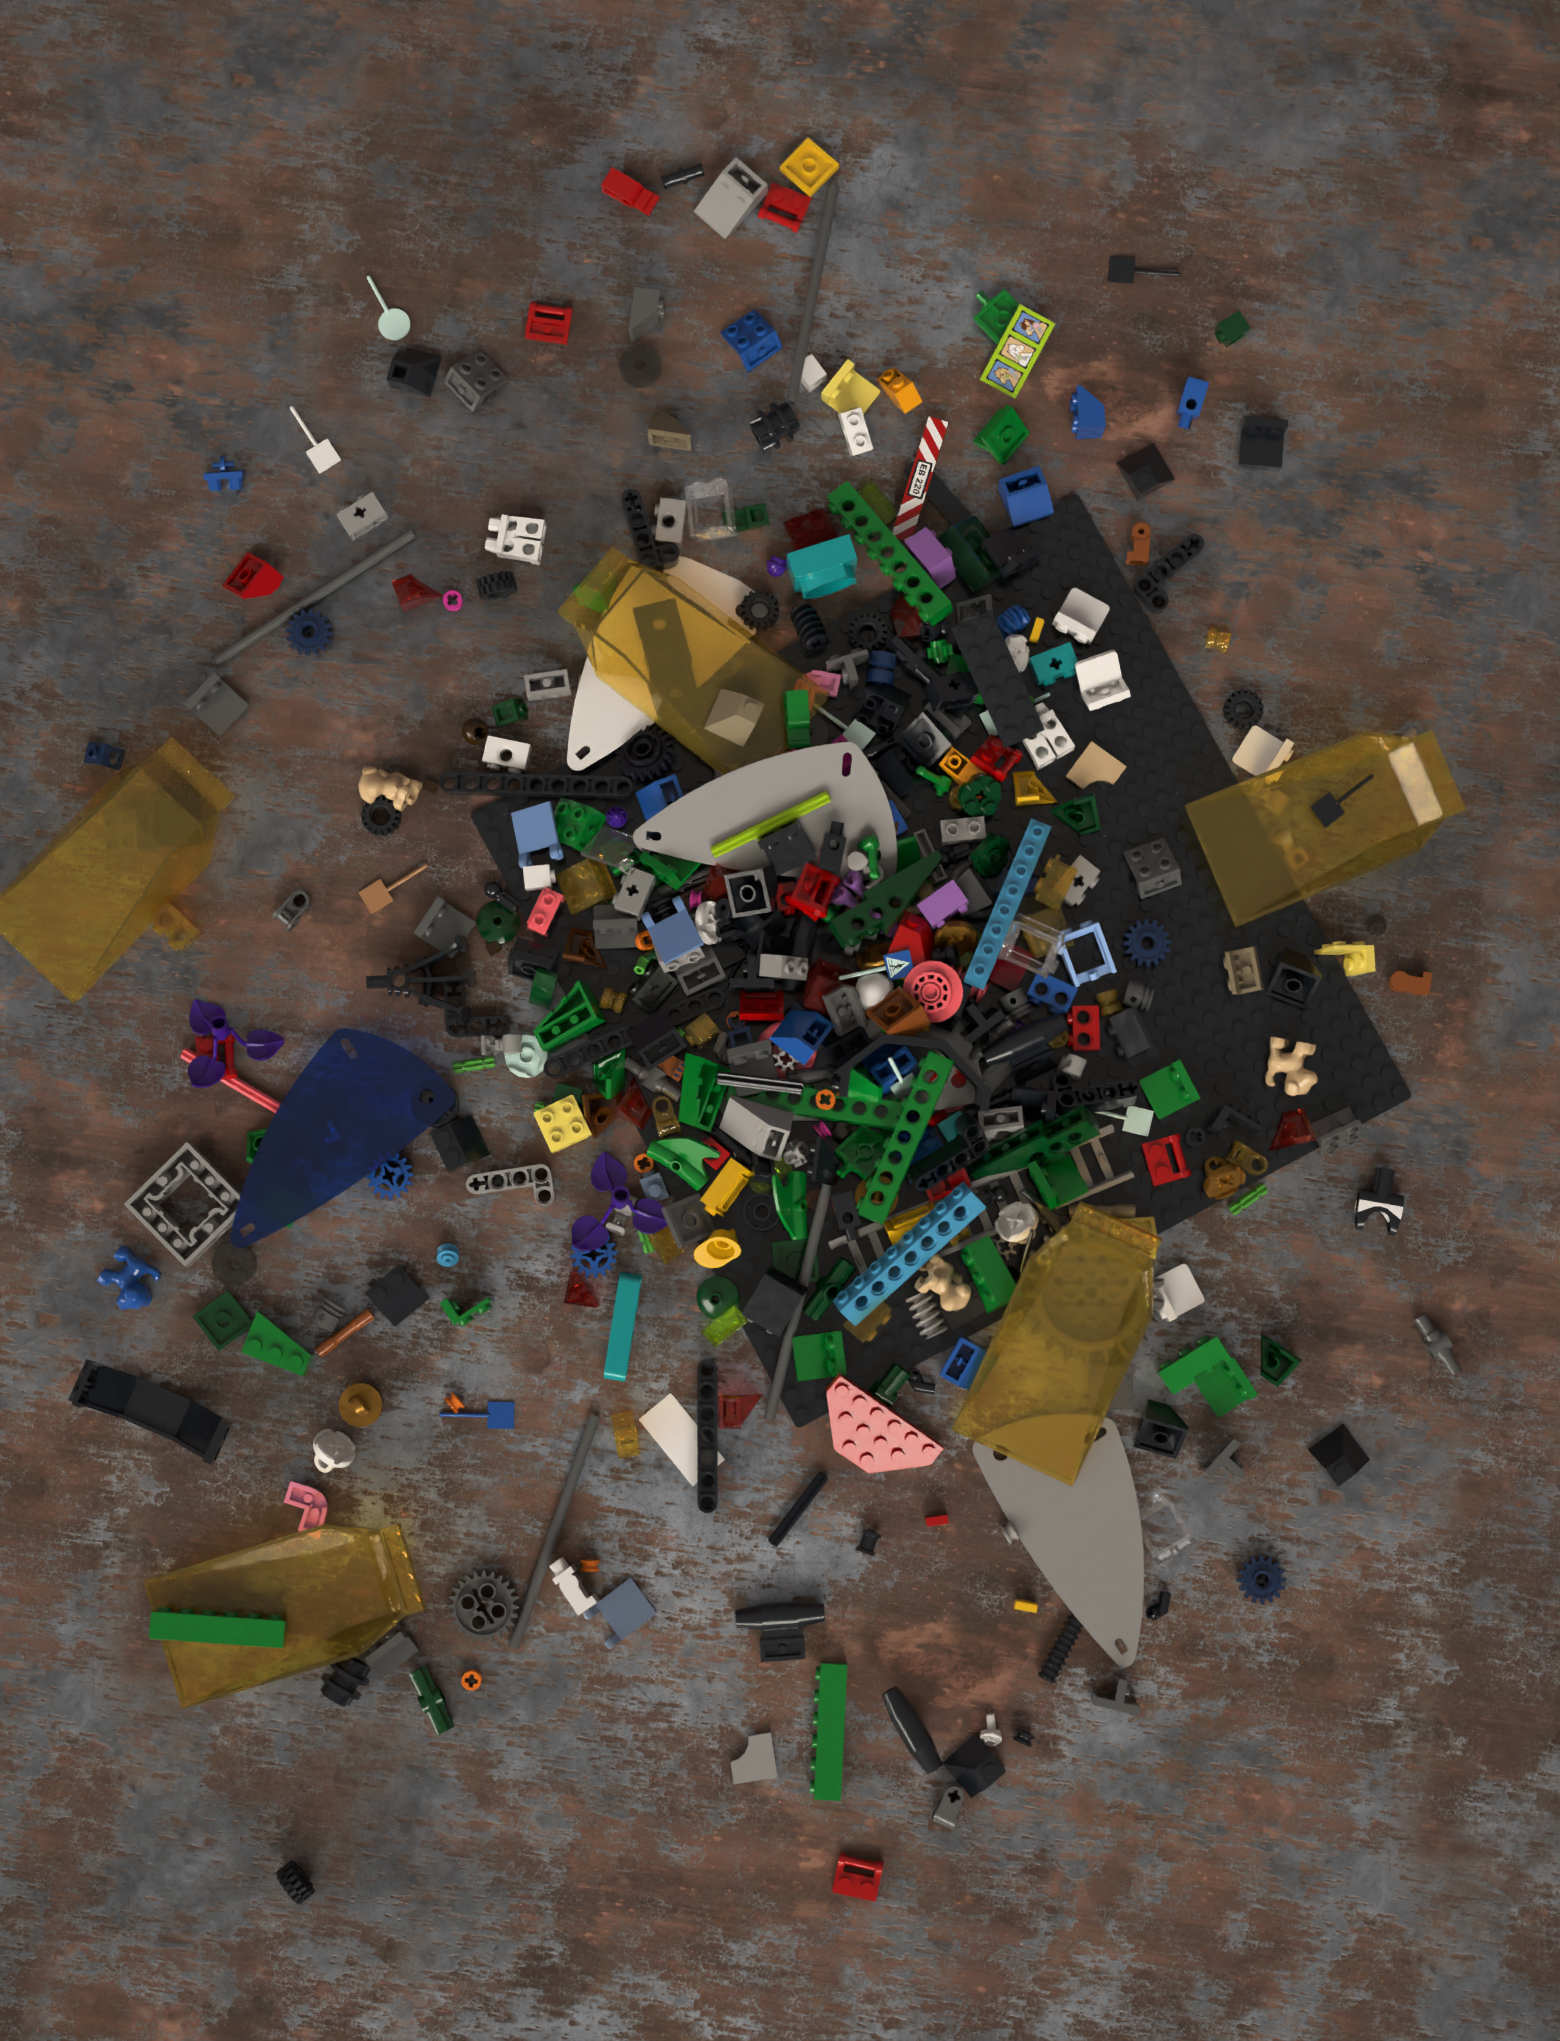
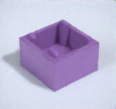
(932, 556)
(943, 904)

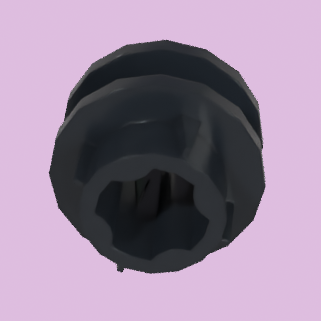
(775, 425)
(343, 1683)

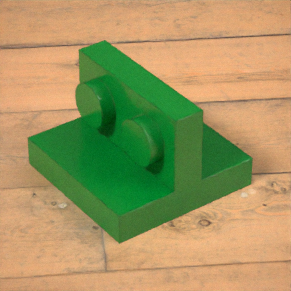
(1002, 434)

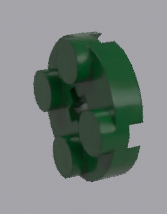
(991, 795)
(993, 846)

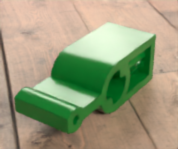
(797, 718)

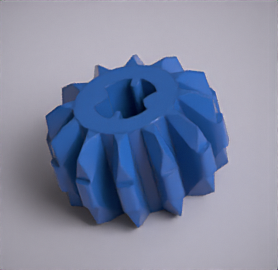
(1013, 620)

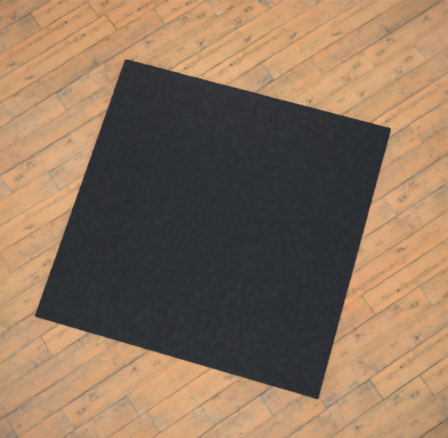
(1192, 1011)

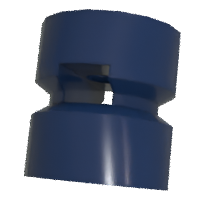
(881, 666)

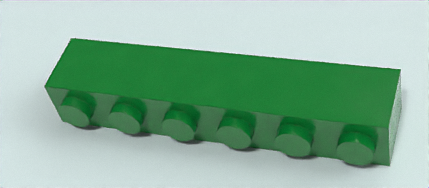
(218, 1628)
(830, 1730)

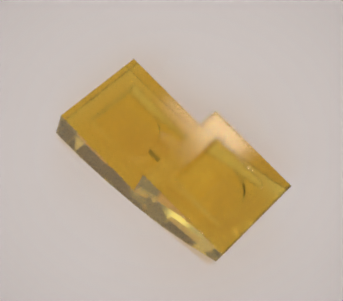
(665, 1245)

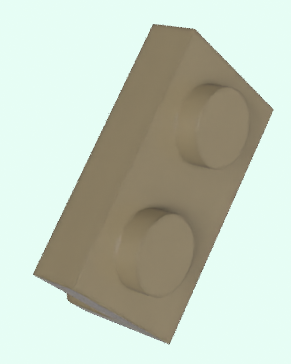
(1243, 971)

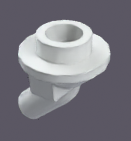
(991, 1736)

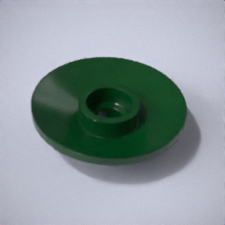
(501, 933)
(724, 1289)

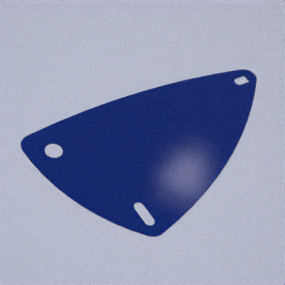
(336, 1129)

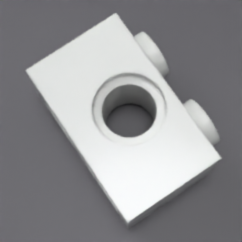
(855, 431)
(497, 746)

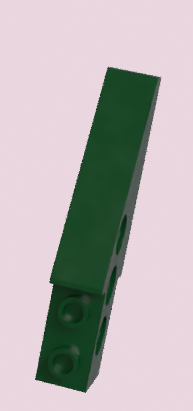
(898, 888)
(1038, 1142)

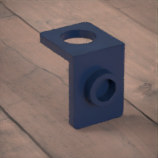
(99, 755)

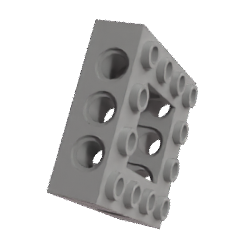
(148, 1199)

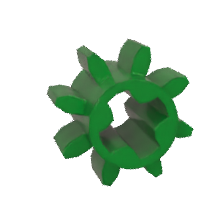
(939, 651)

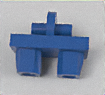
(214, 477)

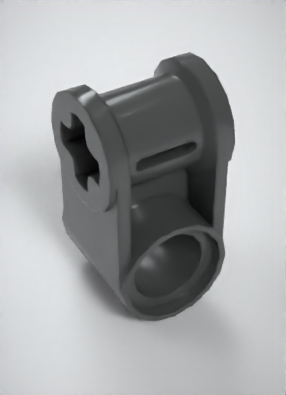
(292, 911)
(948, 1808)

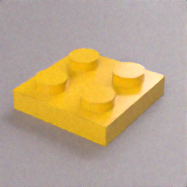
(809, 167)

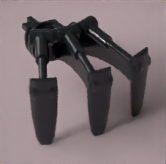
(428, 979)

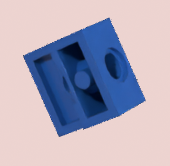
(880, 1067)

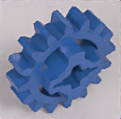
(399, 1171)
(595, 1264)

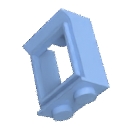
(1094, 973)

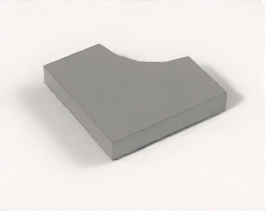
(757, 1761)

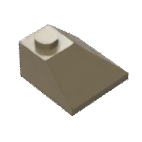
(668, 432)
(733, 716)

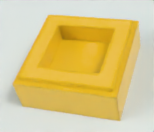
(1036, 630)
(1025, 1605)

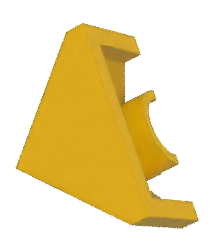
(1030, 790)

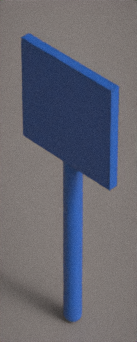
(499, 1415)

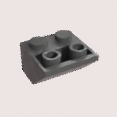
(701, 974)

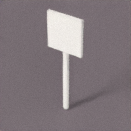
(322, 454)

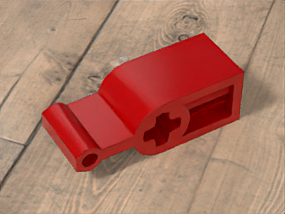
(629, 192)

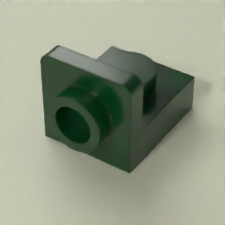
(510, 712)

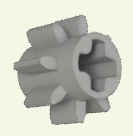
(781, 1061)
(796, 1153)
(1005, 1252)

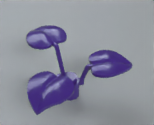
(210, 1017)
(612, 1175)

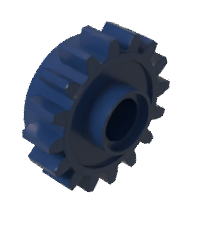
(301, 625)
(1151, 932)
(1269, 1588)

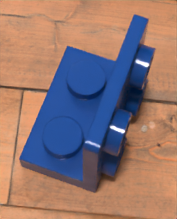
(752, 339)

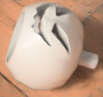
(873, 989)

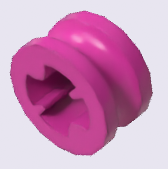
(452, 593)
(695, 899)
(822, 1130)

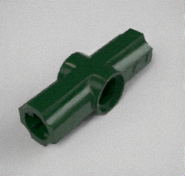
(836, 1280)
(887, 1388)
(431, 1700)

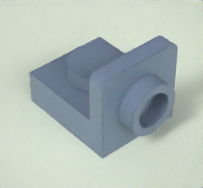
(654, 1186)

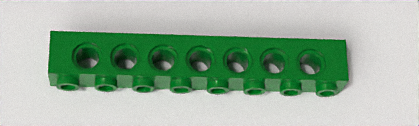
(847, 496)
(930, 1063)
(845, 1115)

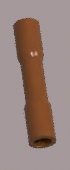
(355, 1324)

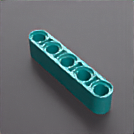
(622, 1326)

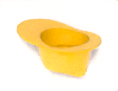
(718, 1249)

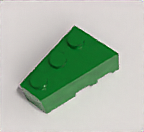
(570, 1019)
(700, 1092)
(989, 1273)
(275, 1346)
(1192, 1363)

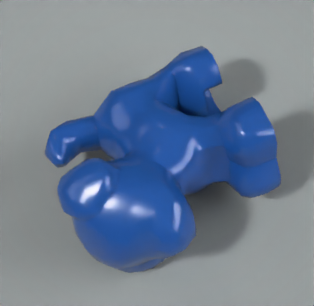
(132, 1294)

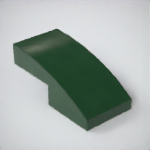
(749, 518)
(543, 988)

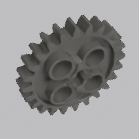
(465, 1616)

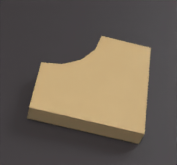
(1095, 766)

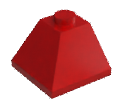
(253, 578)
(913, 934)

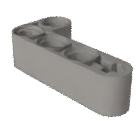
(510, 1184)

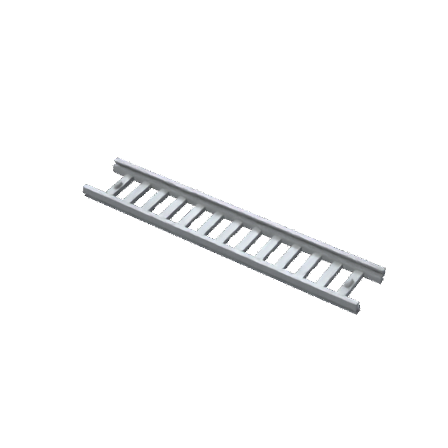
(992, 1180)

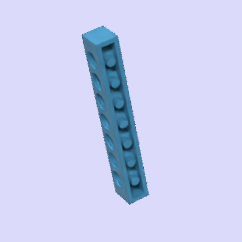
(1007, 904)
(905, 1263)

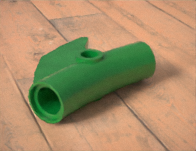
(683, 1157)
(792, 1203)

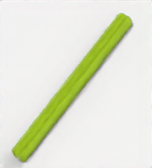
(770, 824)

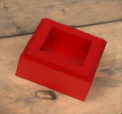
(935, 1520)

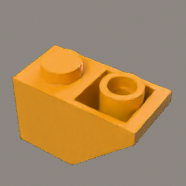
(899, 389)
(958, 766)

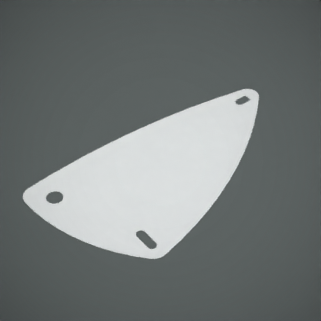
(604, 717)

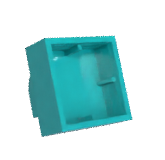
(823, 567)

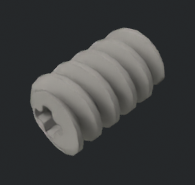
(926, 1314)

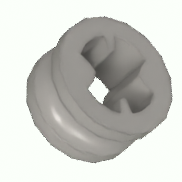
(1009, 1532)

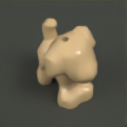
(393, 785)
(1298, 1078)
(940, 1281)

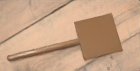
(377, 895)

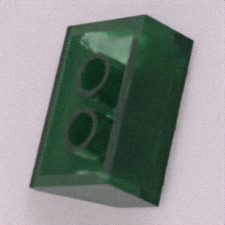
(968, 554)

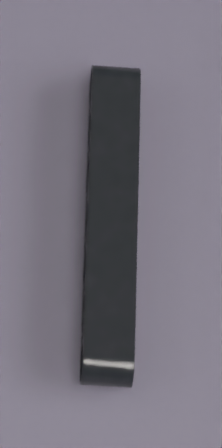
(702, 1446)

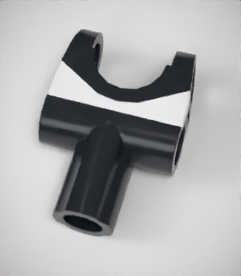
(1380, 1200)

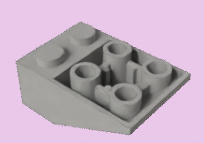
(731, 198)
(757, 1126)

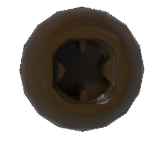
(475, 731)

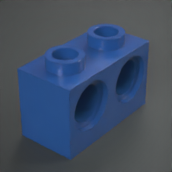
(1053, 987)

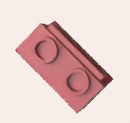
(544, 911)

